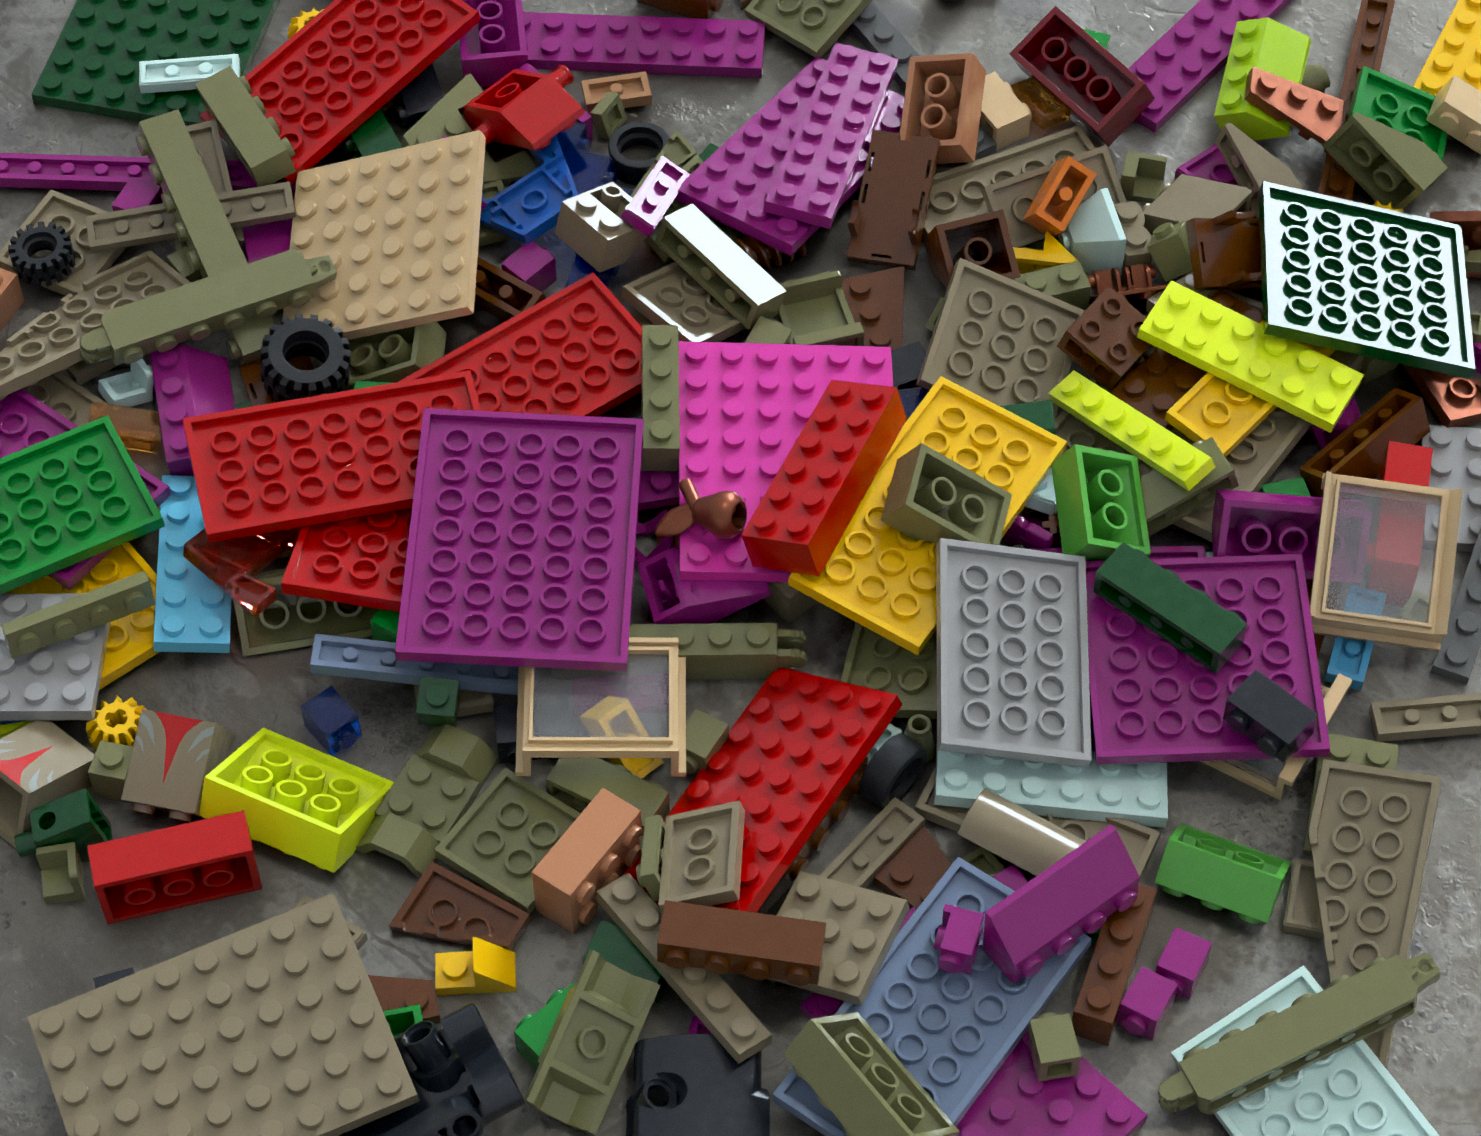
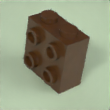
(1106, 339)

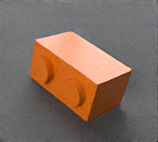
(1059, 196)

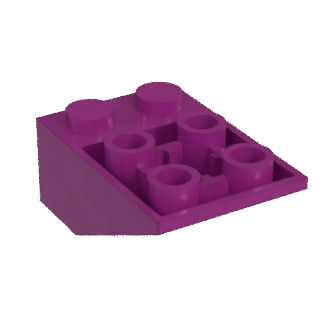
(693, 600)

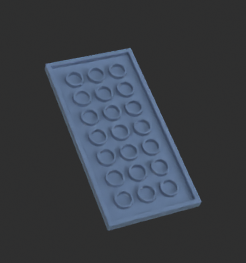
(938, 1023)

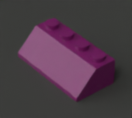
(494, 43)
(188, 385)
(1266, 525)
(1060, 905)

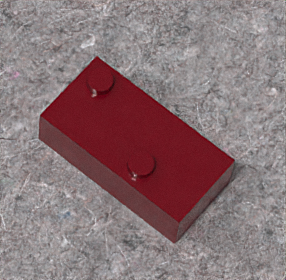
(1082, 75)

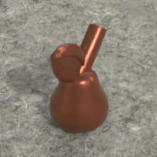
(719, 513)

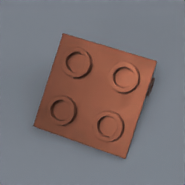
(1140, 279)

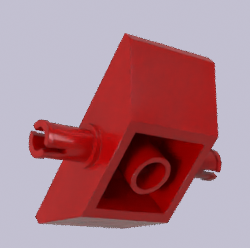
(525, 108)

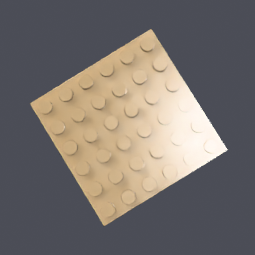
(396, 232)

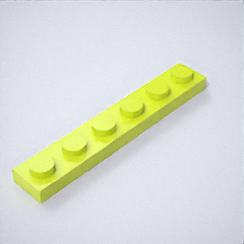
(1132, 430)

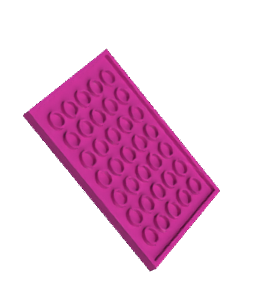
(740, 422)

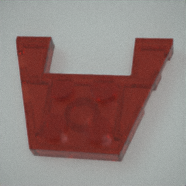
(237, 560)

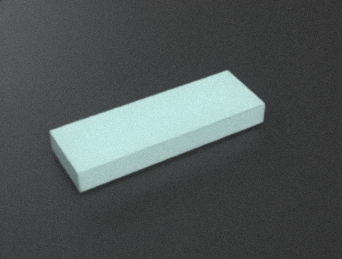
(182, 72)

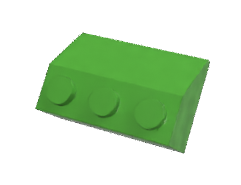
(1099, 502)
(1222, 873)

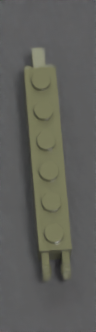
(206, 306)
(731, 649)
(1298, 1035)

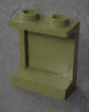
(819, 312)

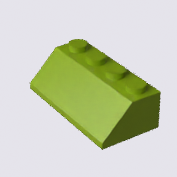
(1268, 47)

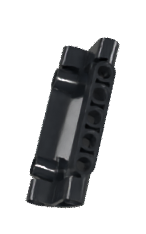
(456, 1077)
(695, 1090)

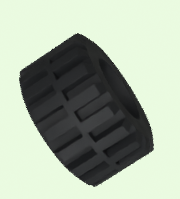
(304, 338)

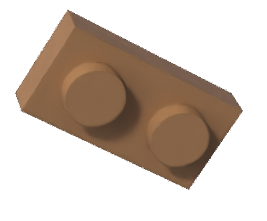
(632, 89)

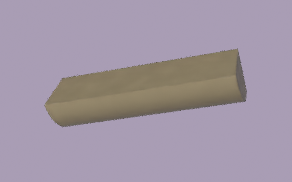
(1016, 833)

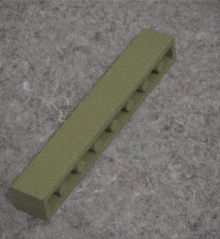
(198, 216)

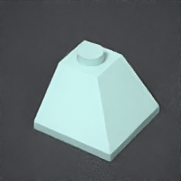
(1096, 234)

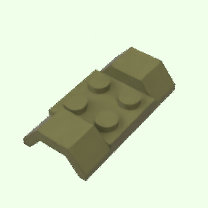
(429, 797)
(590, 1044)

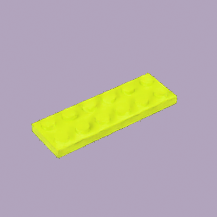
(1249, 359)

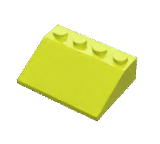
(296, 798)

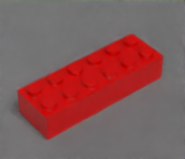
(824, 477)

